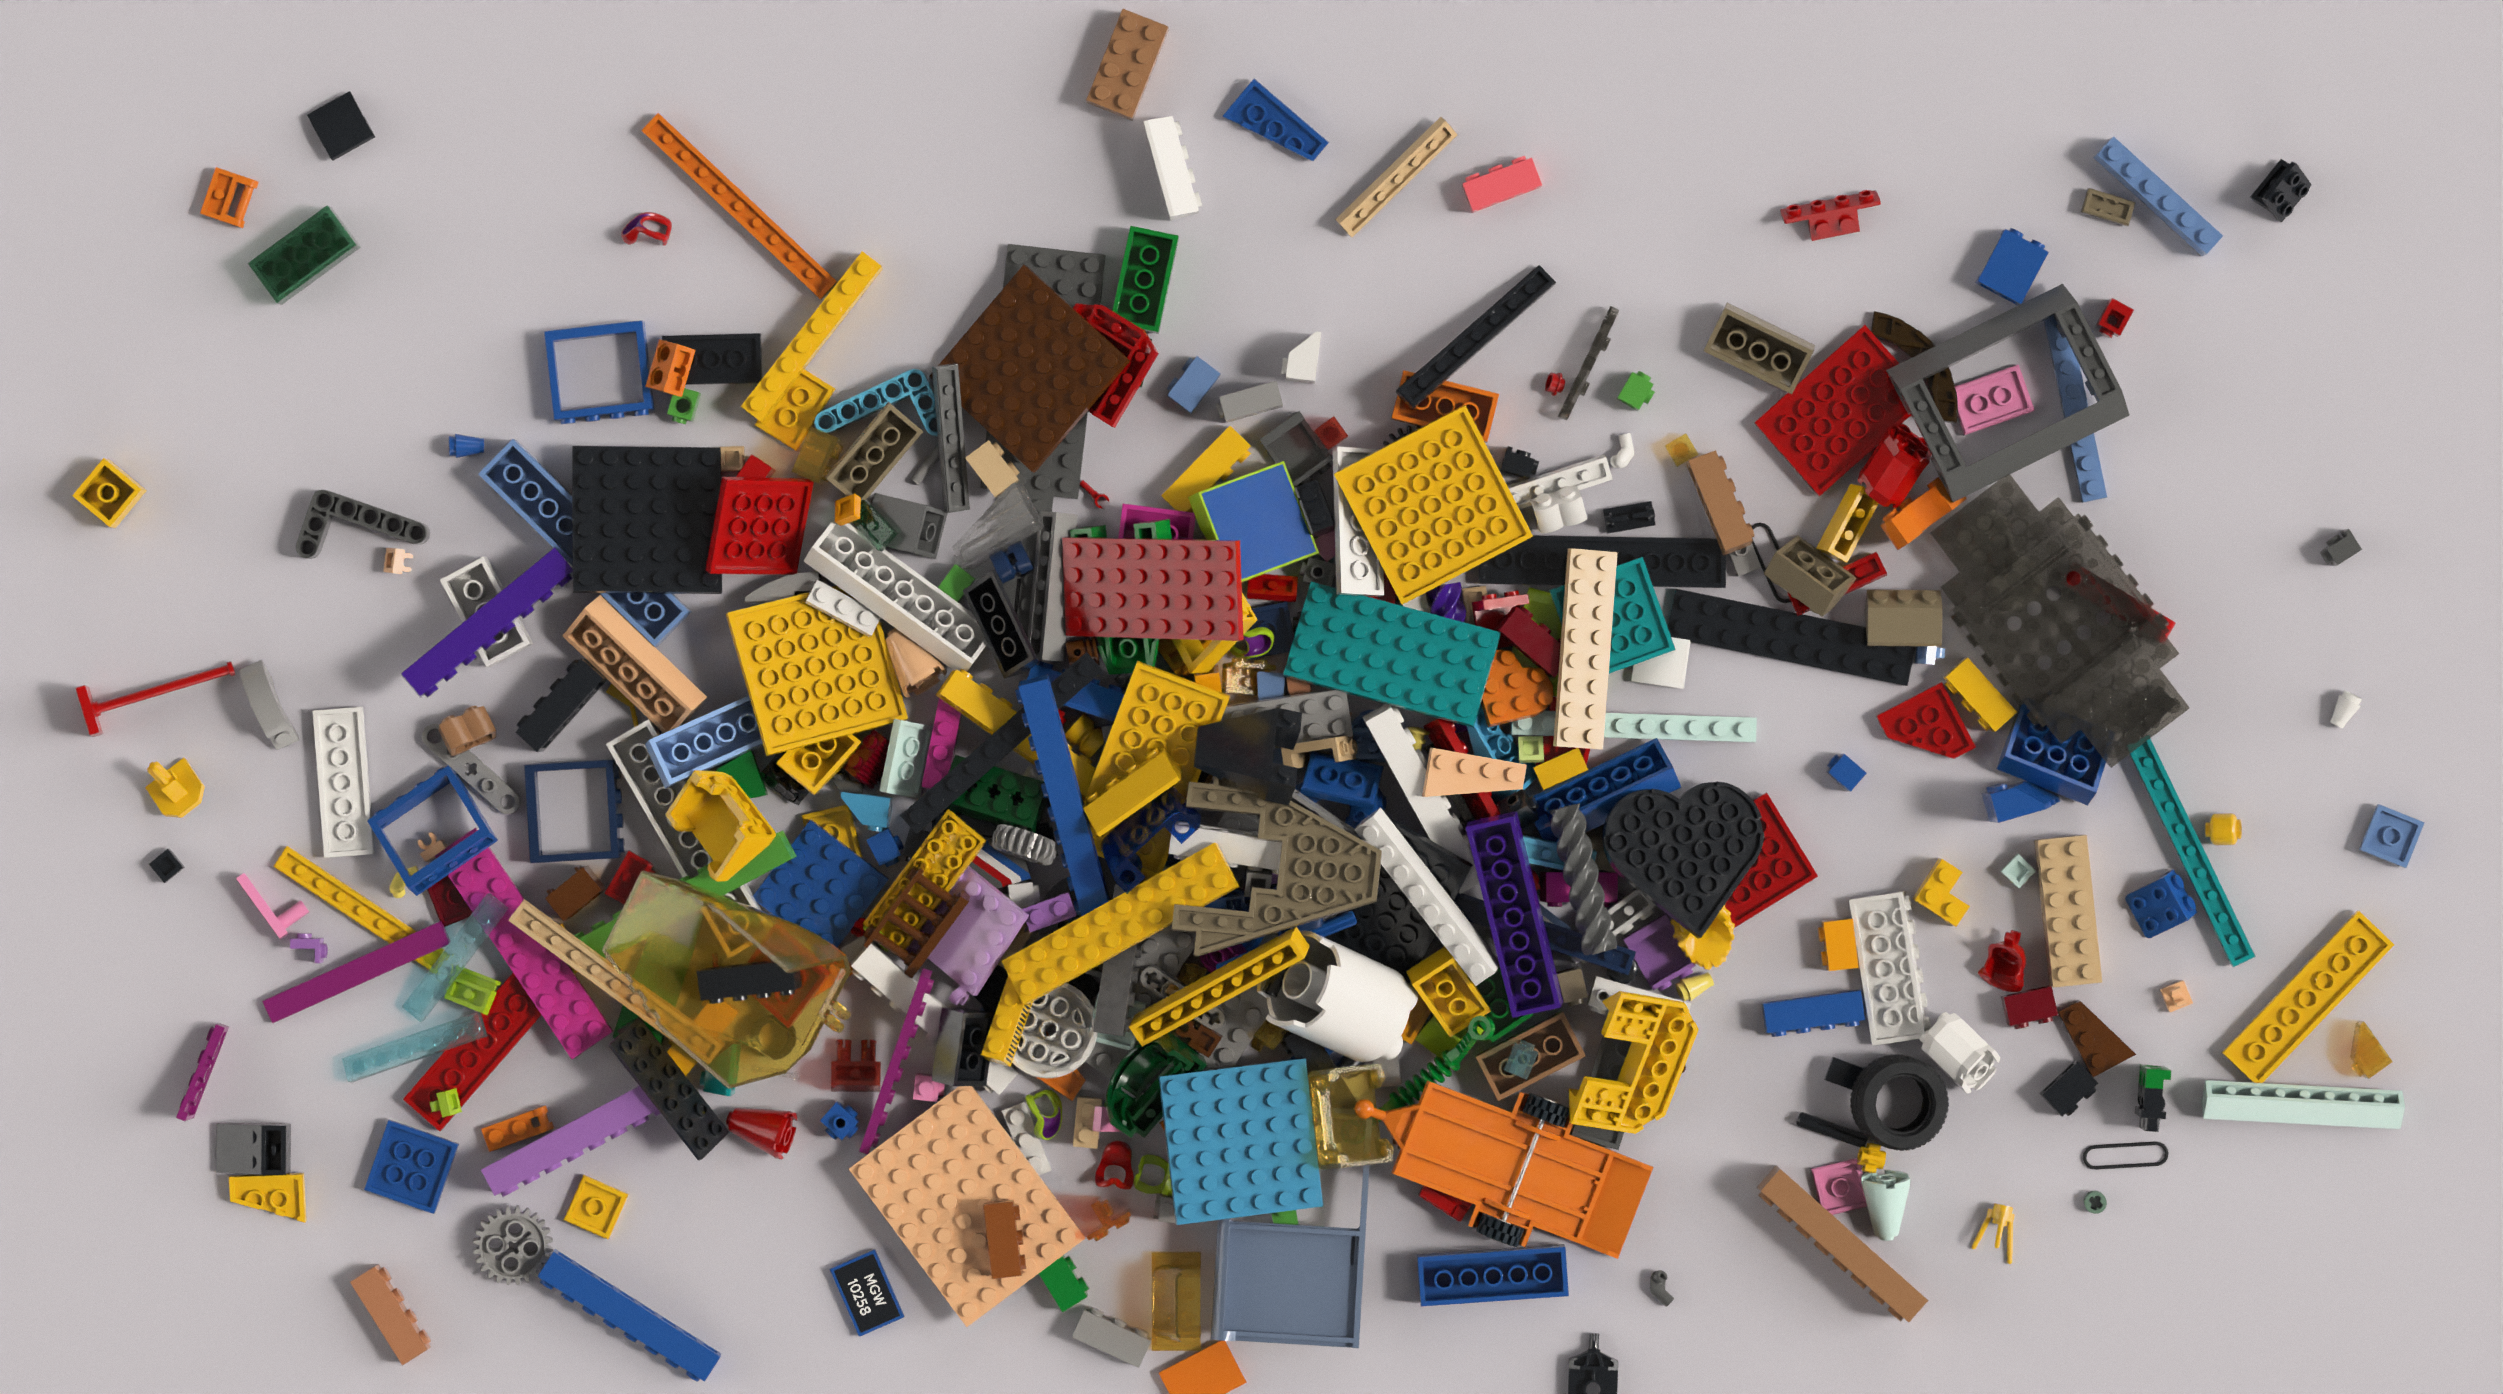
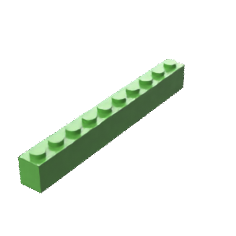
(774, 855)

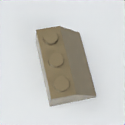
(1809, 575)
(1903, 617)

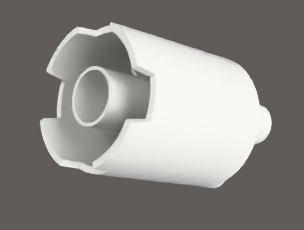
(1343, 1001)

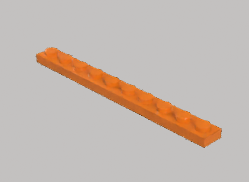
(739, 206)

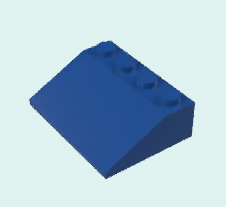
(2038, 758)

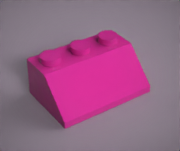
(1181, 522)

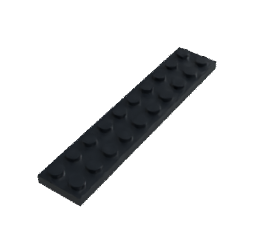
(1667, 560)
(1786, 637)

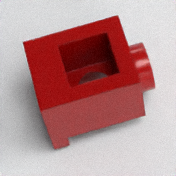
(2120, 312)

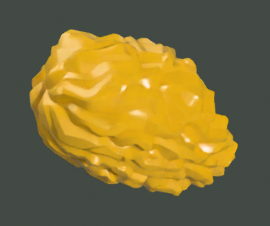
(1714, 944)

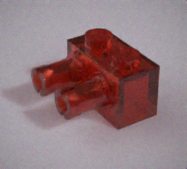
(855, 1075)

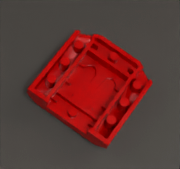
(1134, 345)

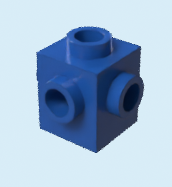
(831, 1118)

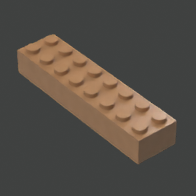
(1838, 1240)

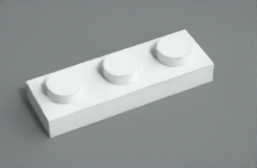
(842, 608)
(1022, 1133)

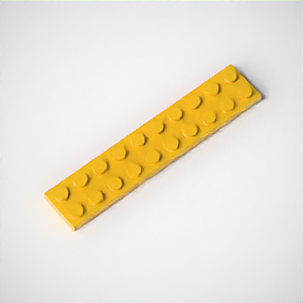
(1119, 924)

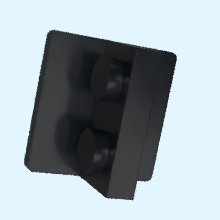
(2282, 189)

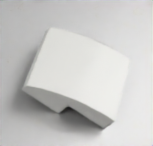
(1665, 669)

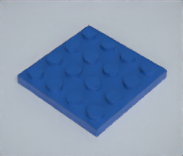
(822, 886)

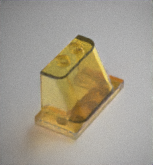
(1176, 1301)

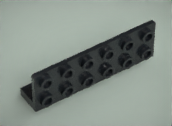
(668, 1088)

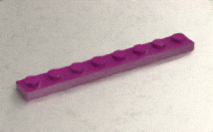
(900, 1053)

